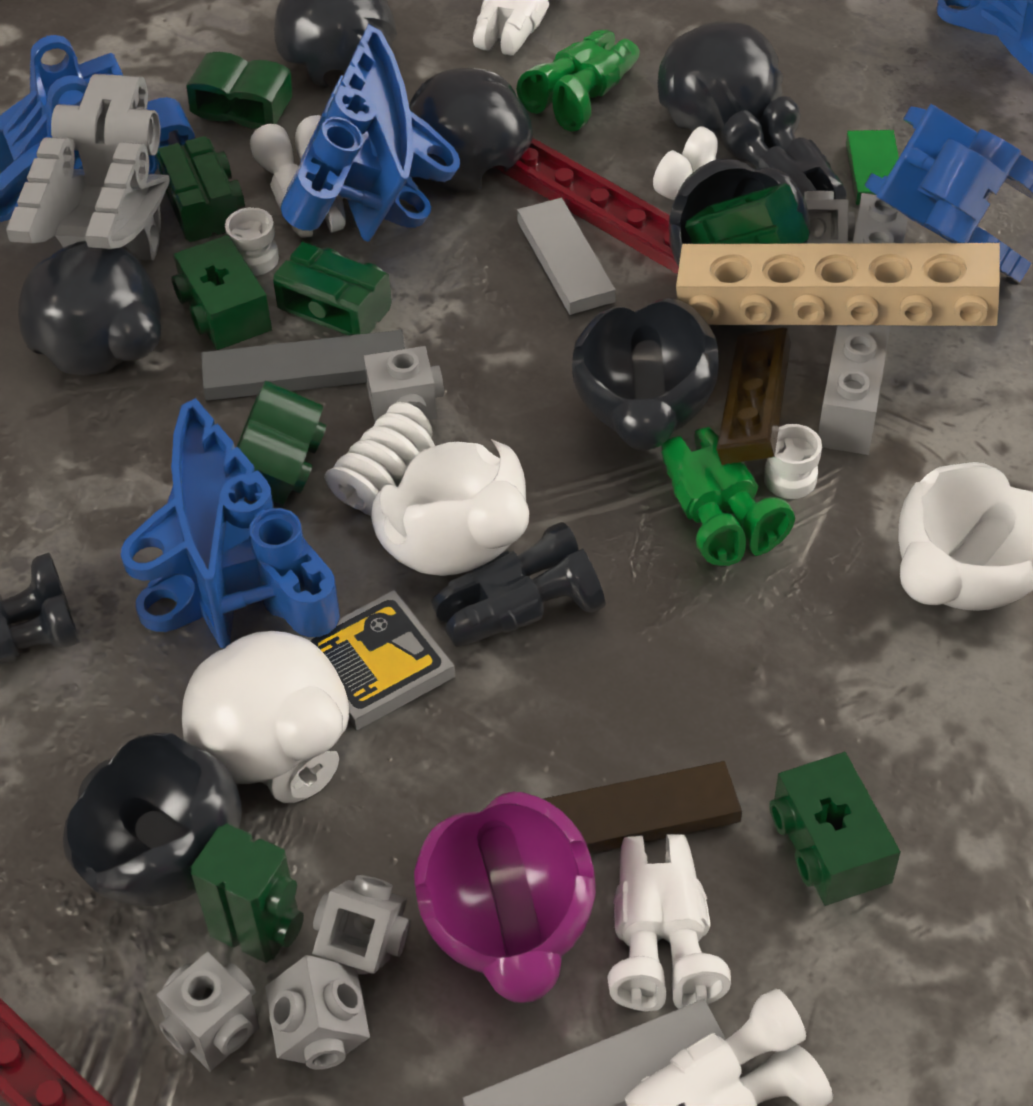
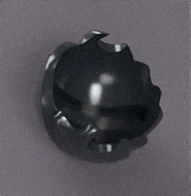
(327, 31)
(717, 74)

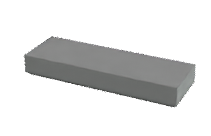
(566, 256)

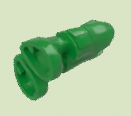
(575, 75)
(707, 487)

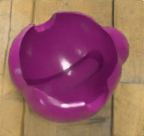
(507, 891)

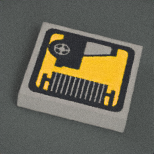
(383, 658)

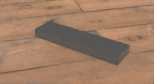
(293, 364)

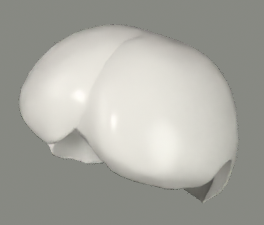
(453, 508)
(966, 539)
(265, 705)

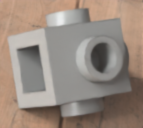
(834, 214)
(404, 378)
(343, 935)
(208, 1010)
(317, 1012)

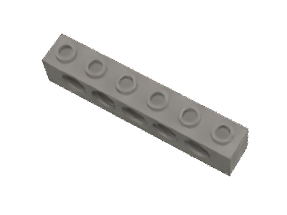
(859, 349)

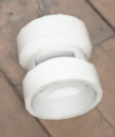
(253, 235)
(794, 467)

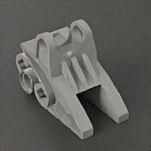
(113, 195)

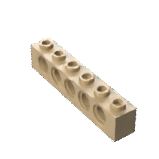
(842, 283)

